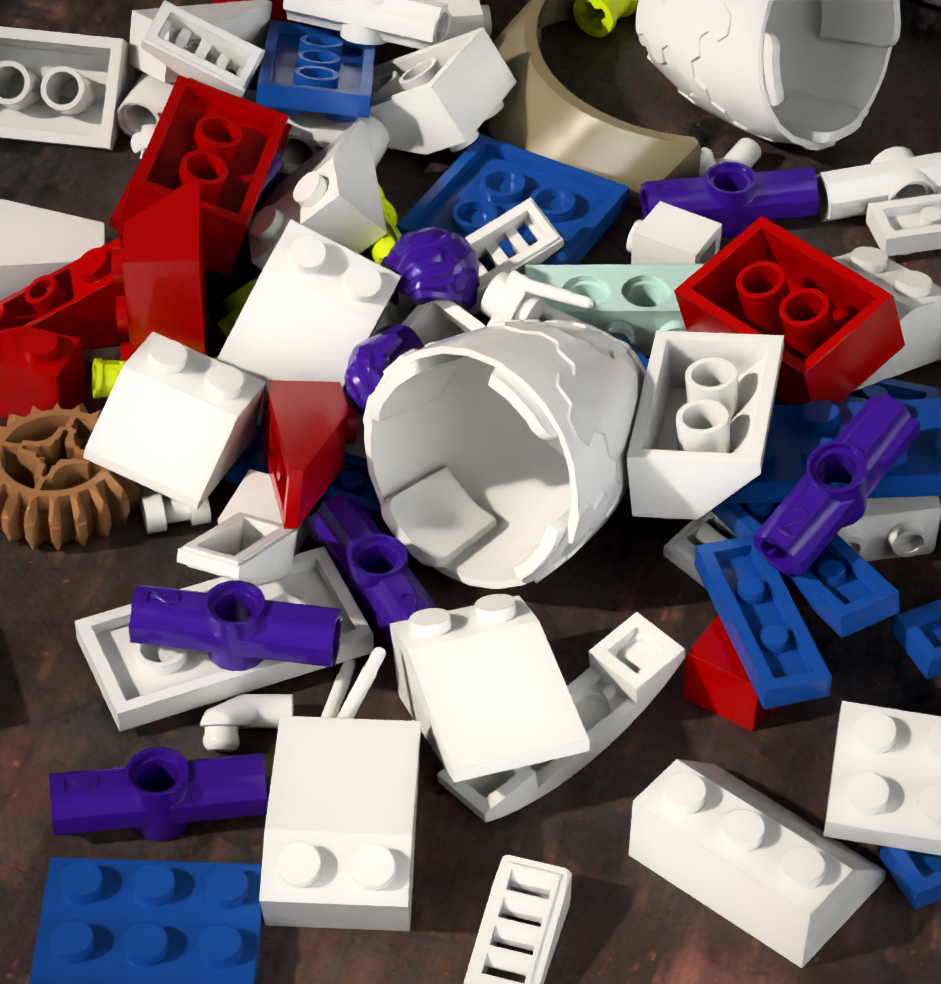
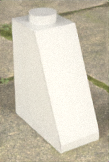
(40, 243)

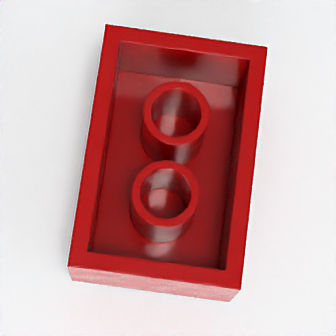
(776, 284)

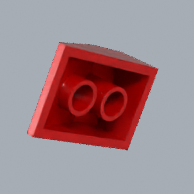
(222, 145)

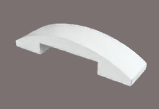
(621, 682)

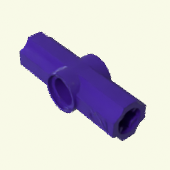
(737, 195)
(816, 511)
(369, 563)
(235, 625)
(158, 794)

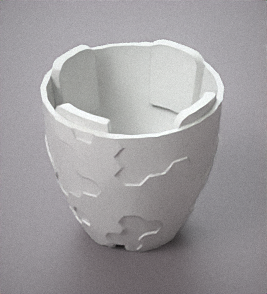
(775, 65)
(503, 447)

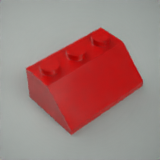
(164, 273)

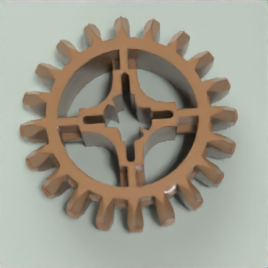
(50, 487)

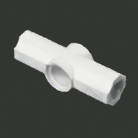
(377, 21)
(890, 176)

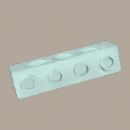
(627, 298)

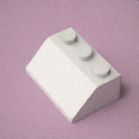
(62, 87)
(701, 420)
(749, 858)

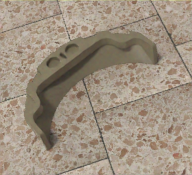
(559, 125)

